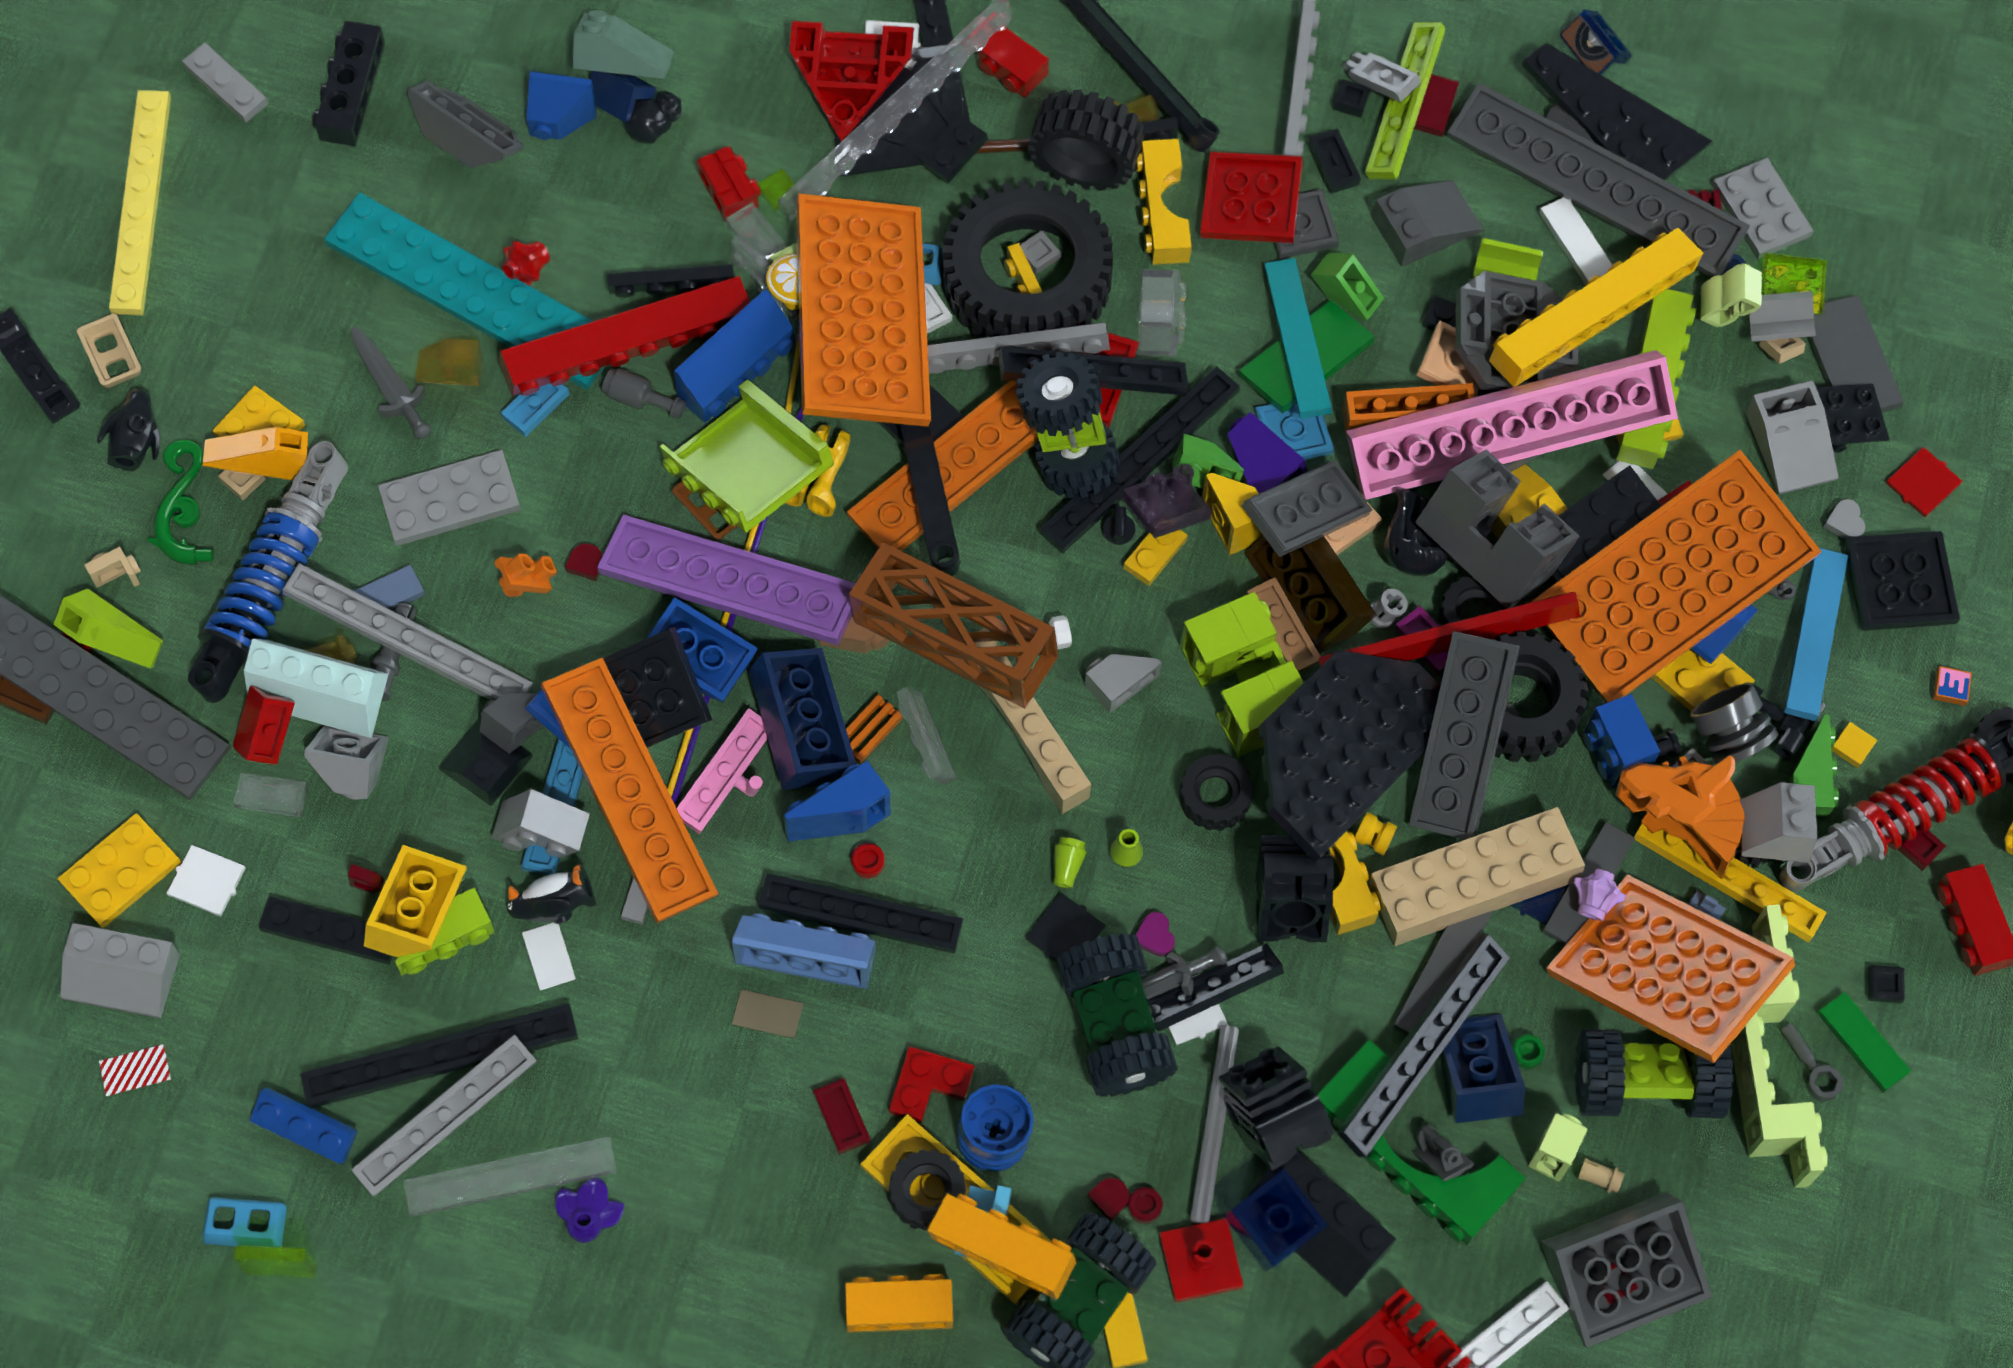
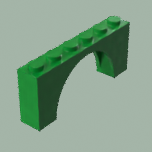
(1459, 1203)

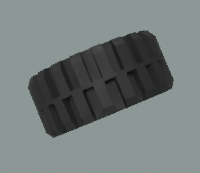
(1567, 692)

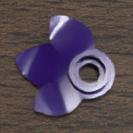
(588, 1205)

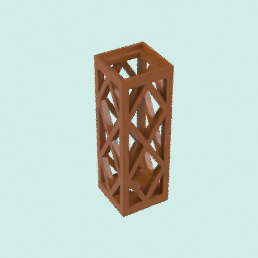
(875, 605)

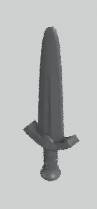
(395, 391)
(1181, 972)

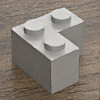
(540, 821)

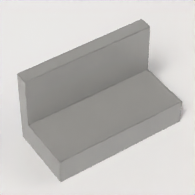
(1783, 317)

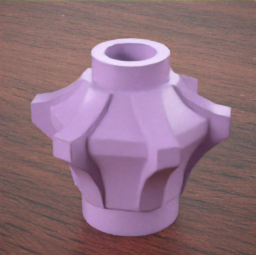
(1597, 894)

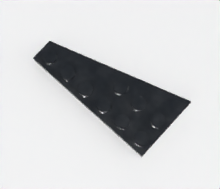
(1614, 115)

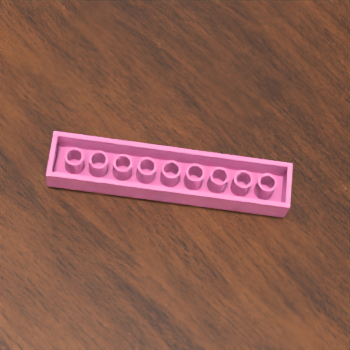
(1513, 423)

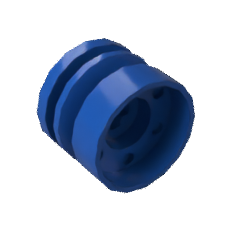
(998, 1109)

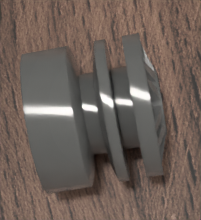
(1733, 724)

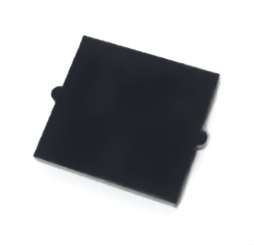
(1064, 927)

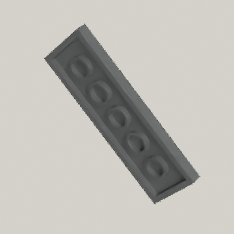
(1464, 735)

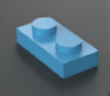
(529, 411)

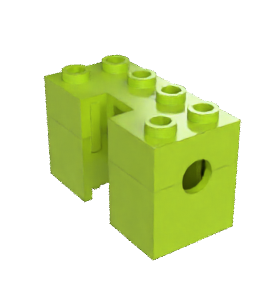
(1240, 642)

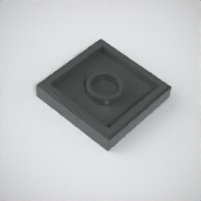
(1313, 227)

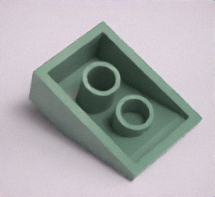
(616, 47)

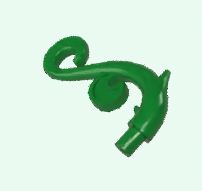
(175, 502)

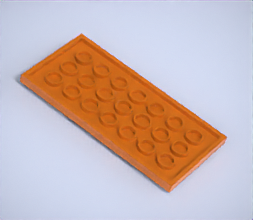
(862, 311)
(1679, 576)

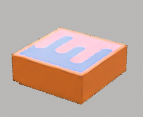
(1952, 686)

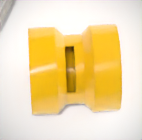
(1375, 833)

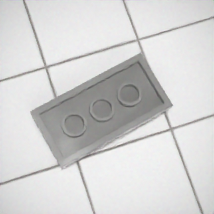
(449, 497)

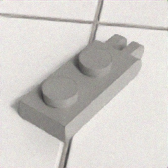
(1381, 75)

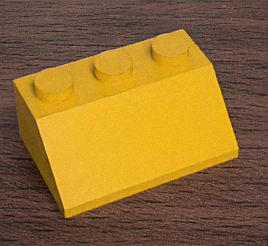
(413, 903)

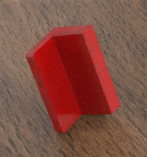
(263, 726)

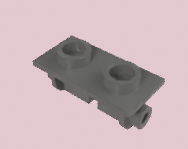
(1440, 1154)

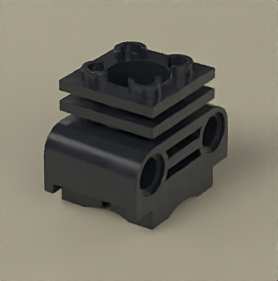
(1292, 891)
(1275, 1107)

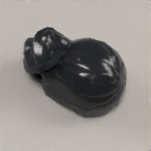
(653, 117)

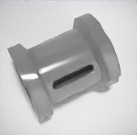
(1390, 611)

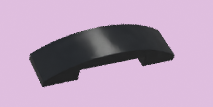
(34, 369)

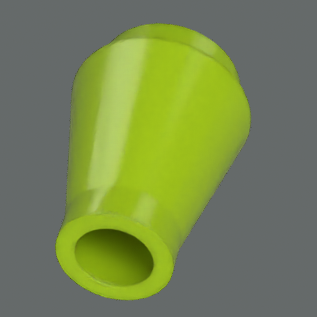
(1127, 848)
(1067, 861)

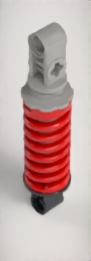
(1907, 805)

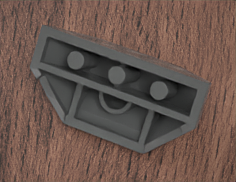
(461, 126)

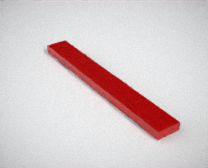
(1486, 626)

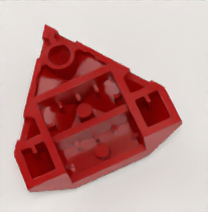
(849, 68)

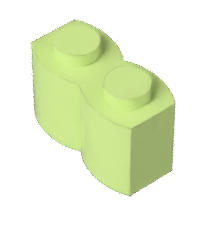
(1731, 295)

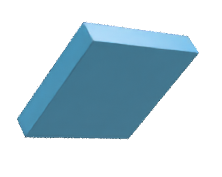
(1305, 436)

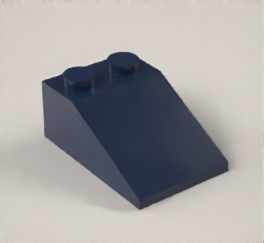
(1482, 1071)

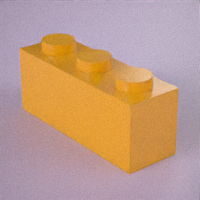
(899, 1304)

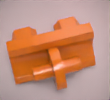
(525, 575)

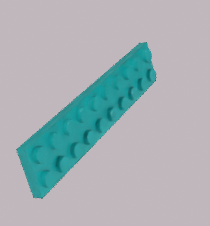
(449, 277)

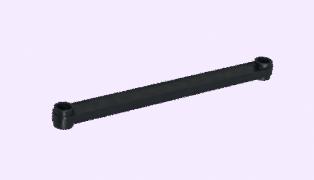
(1199, 130)
(931, 497)

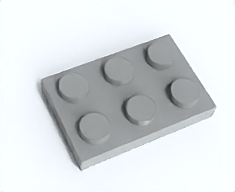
(1763, 202)

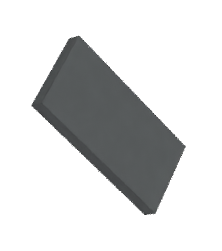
(1851, 352)
(1307, 508)

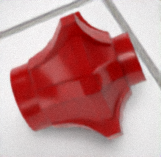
(525, 261)

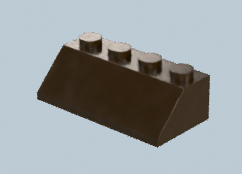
(1317, 589)

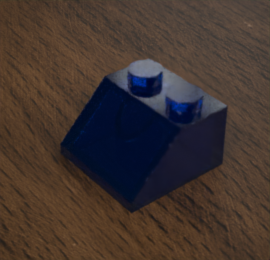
(1275, 1220)

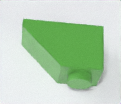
(1348, 284)

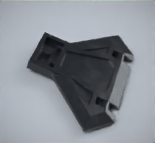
(931, 135)

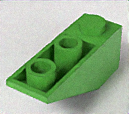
(1819, 767)

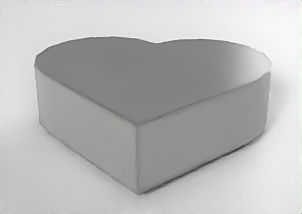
(1846, 520)

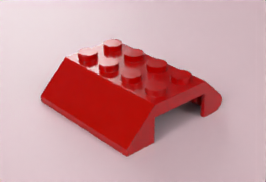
(1390, 1344)

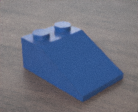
(713, 651)

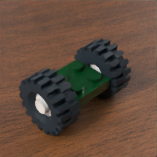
(1116, 1015)
(1105, 1270)

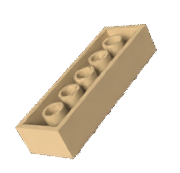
(1476, 876)

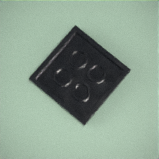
(1902, 580)
(659, 687)

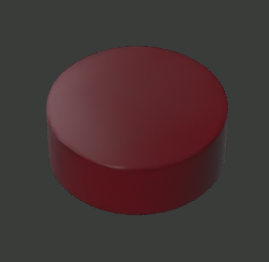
(1145, 1205)

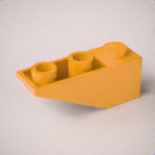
(261, 452)

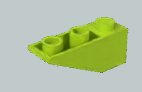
(106, 628)
(463, 925)

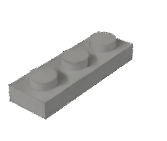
(225, 82)

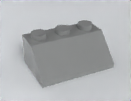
(117, 970)

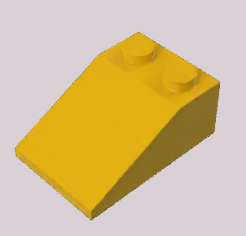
(1527, 499)

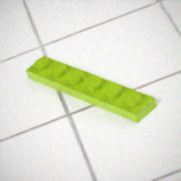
(1401, 116)

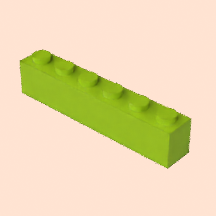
(1666, 333)

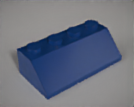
(733, 355)

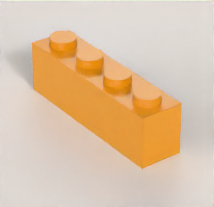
(1002, 1246)

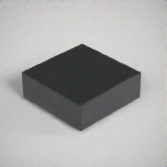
(1351, 98)
(1886, 984)

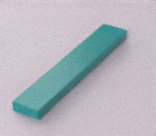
(1298, 338)

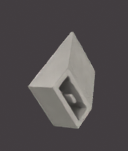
(1793, 436)

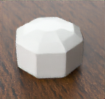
(1062, 631)

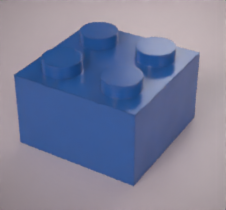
(1619, 738)

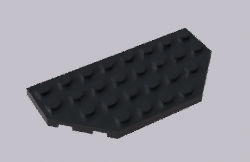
(1344, 743)

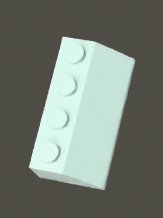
(320, 686)

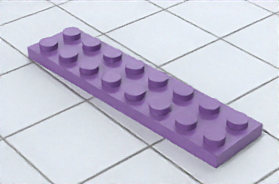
(729, 579)

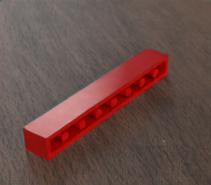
(622, 337)

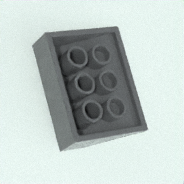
(1653, 1249)

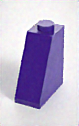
(1263, 454)

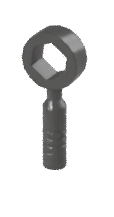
(1807, 1057)

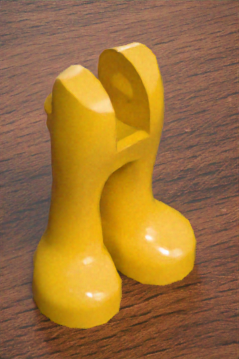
(820, 498)

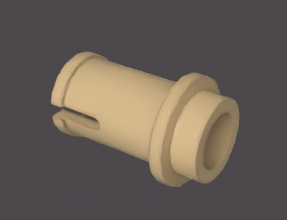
(1601, 1175)

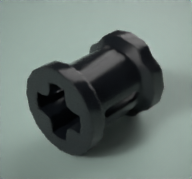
(1668, 744)

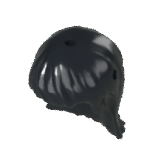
(1407, 543)

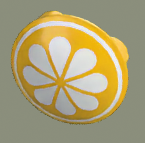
(783, 280)

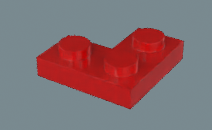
(925, 1074)

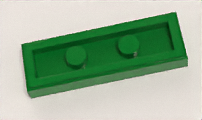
(1864, 1042)

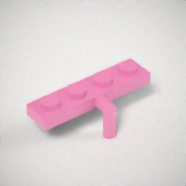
(725, 772)

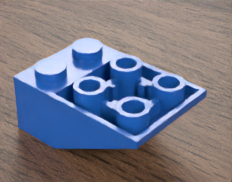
(840, 808)

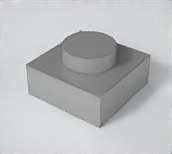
(1040, 252)

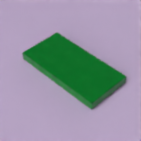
(1337, 340)

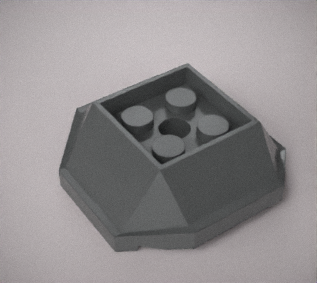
(1497, 306)

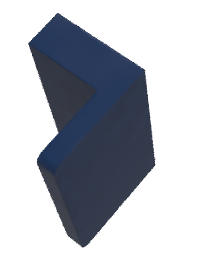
(618, 92)

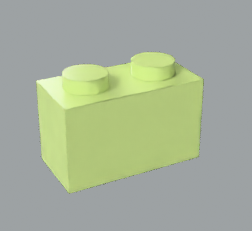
(1558, 1146)

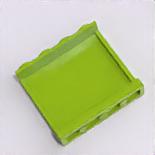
(749, 459)

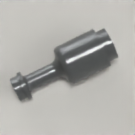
(629, 387)

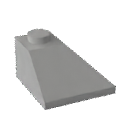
(347, 760)

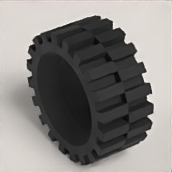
(1086, 140)

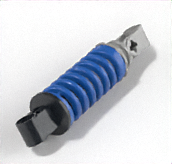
(279, 546)

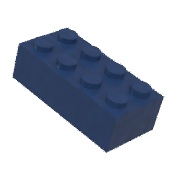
(801, 717)

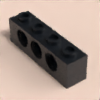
(345, 125)

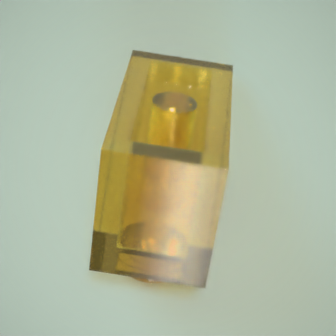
(451, 363)

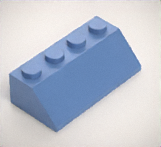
(804, 951)

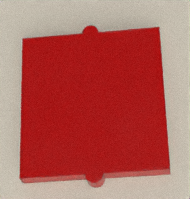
(1924, 482)

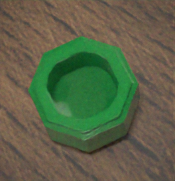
(1528, 1051)

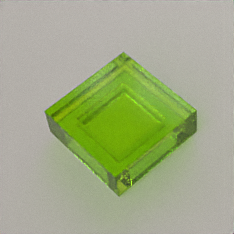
(775, 187)

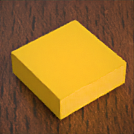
(1854, 745)

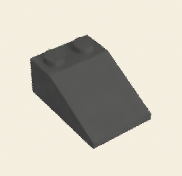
(1424, 220)

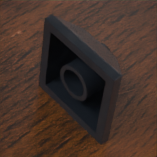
(483, 765)

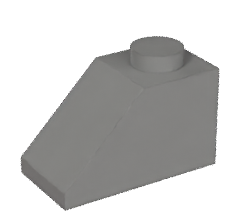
(1120, 678)

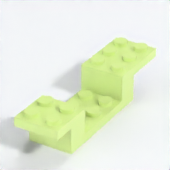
(1769, 1127)

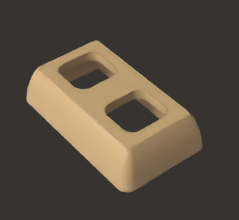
(98, 329)

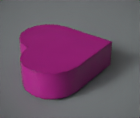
(1154, 935)

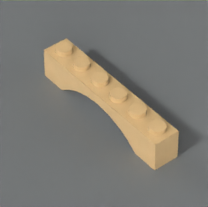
(1048, 753)

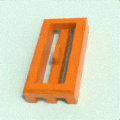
(886, 709)

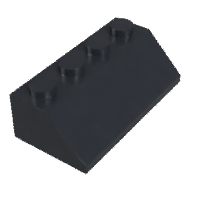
(1351, 1241)

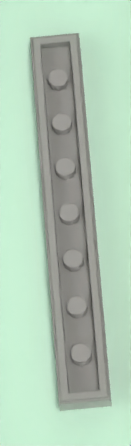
(402, 635)

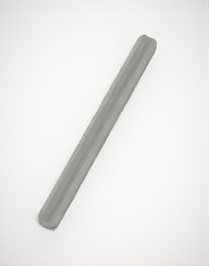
(1213, 1127)

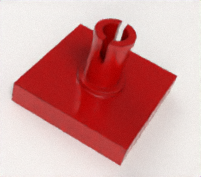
(1201, 1260)

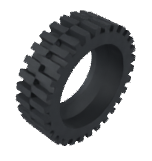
(1005, 312)

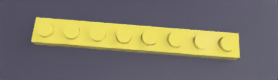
(140, 203)

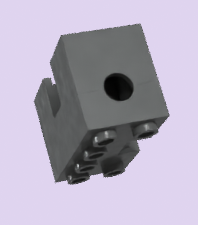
(1462, 517)

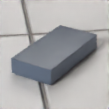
(394, 588)

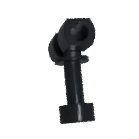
(1792, 727)

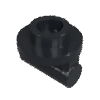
(1119, 527)

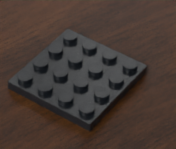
(1605, 517)

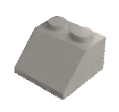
(1780, 823)

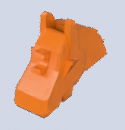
(1690, 804)

